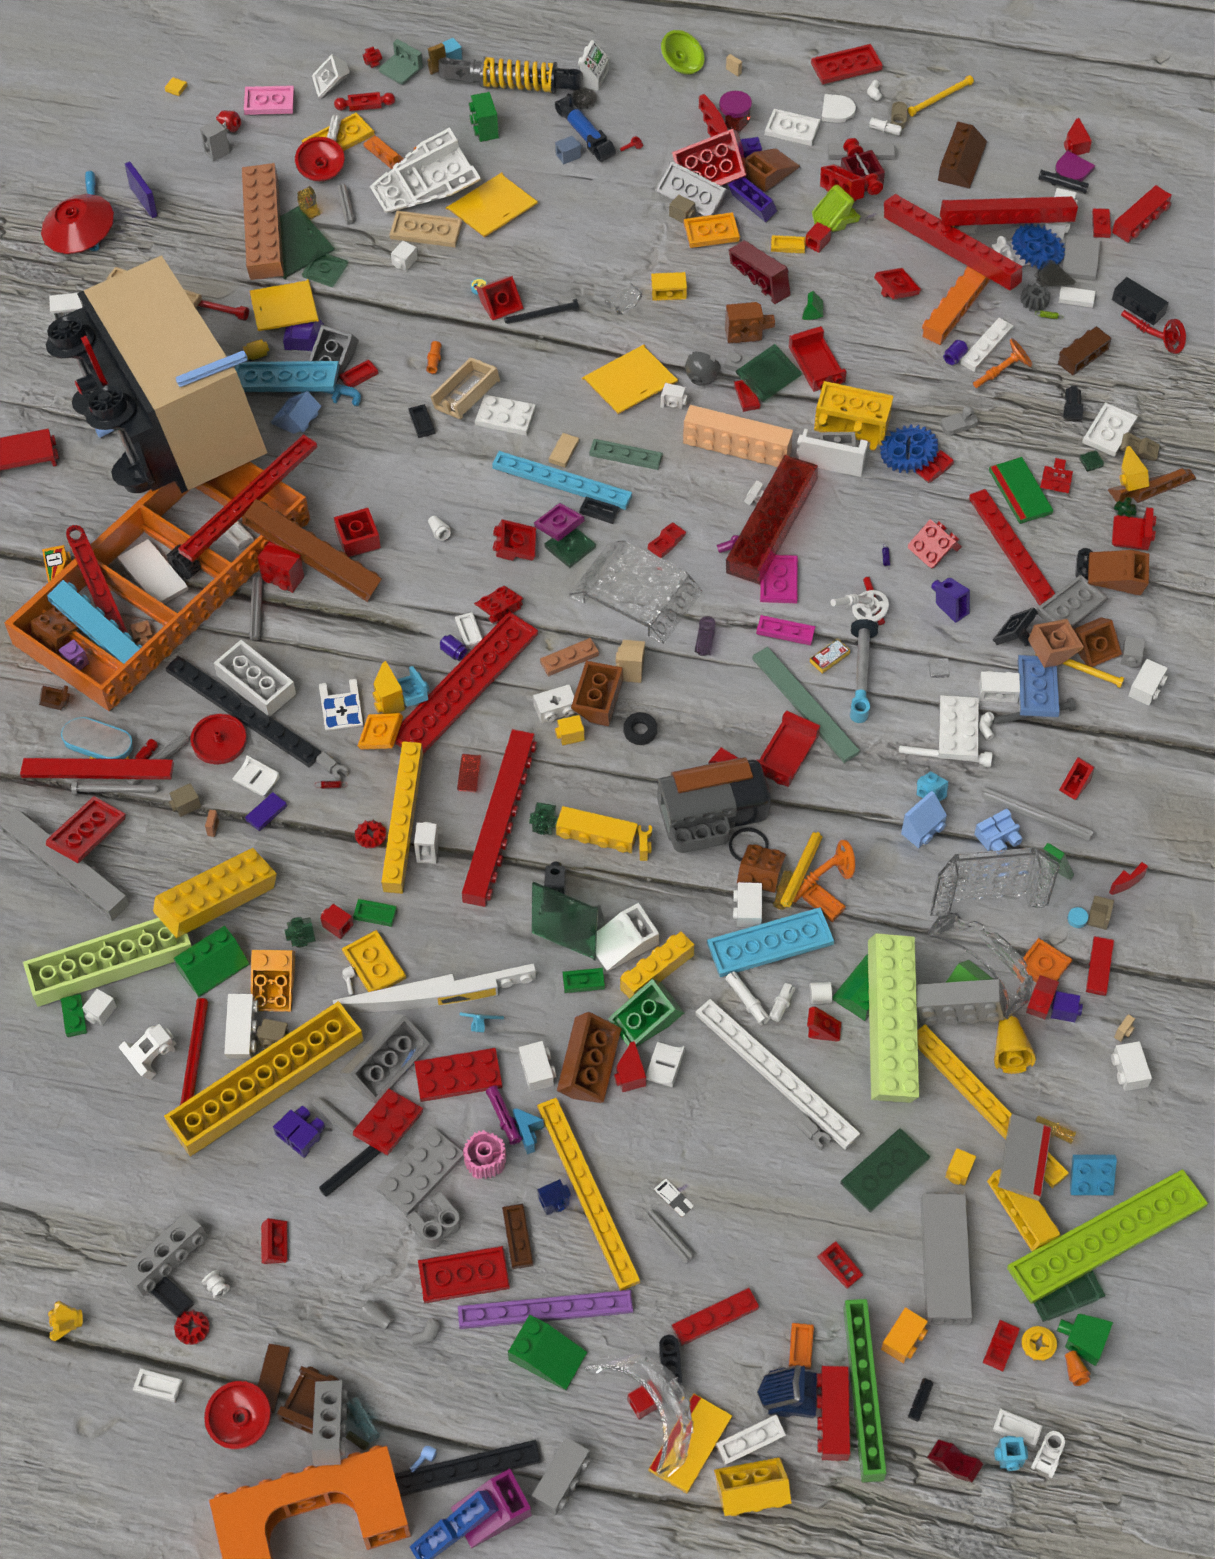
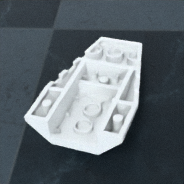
(427, 174)

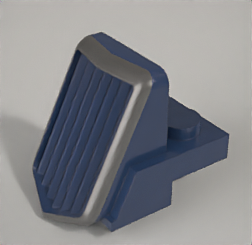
(789, 1392)

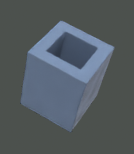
(568, 149)

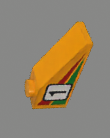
(55, 560)

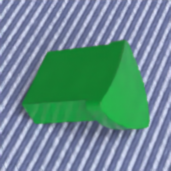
(814, 307)

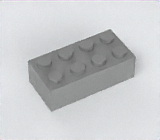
(960, 1002)

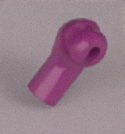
(728, 545)

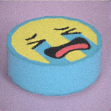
(476, 283)

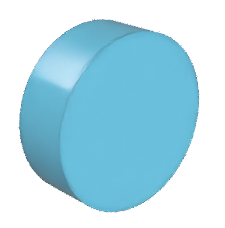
(1077, 917)

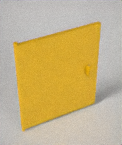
(492, 205)
(283, 305)
(630, 379)

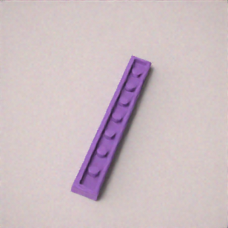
(545, 1309)

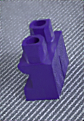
(297, 1132)

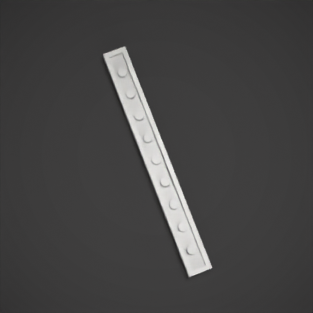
(777, 1074)

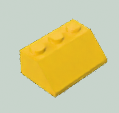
(752, 1487)

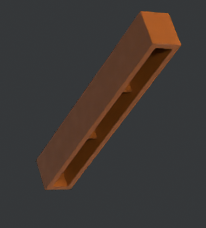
(313, 551)

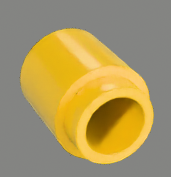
(256, 349)

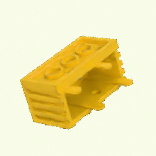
(854, 410)

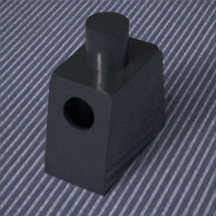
(555, 877)

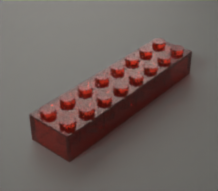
(771, 519)

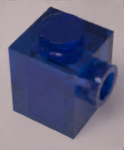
(554, 1197)

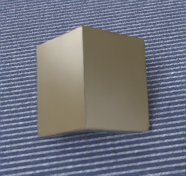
(1100, 912)

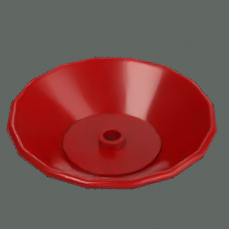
(77, 223)

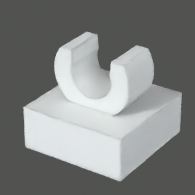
(754, 493)

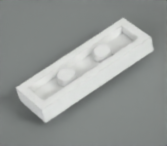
(750, 1439)

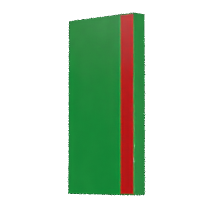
(1020, 490)

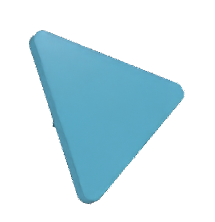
(478, 1020)

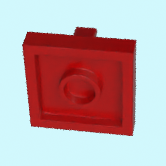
(896, 283)

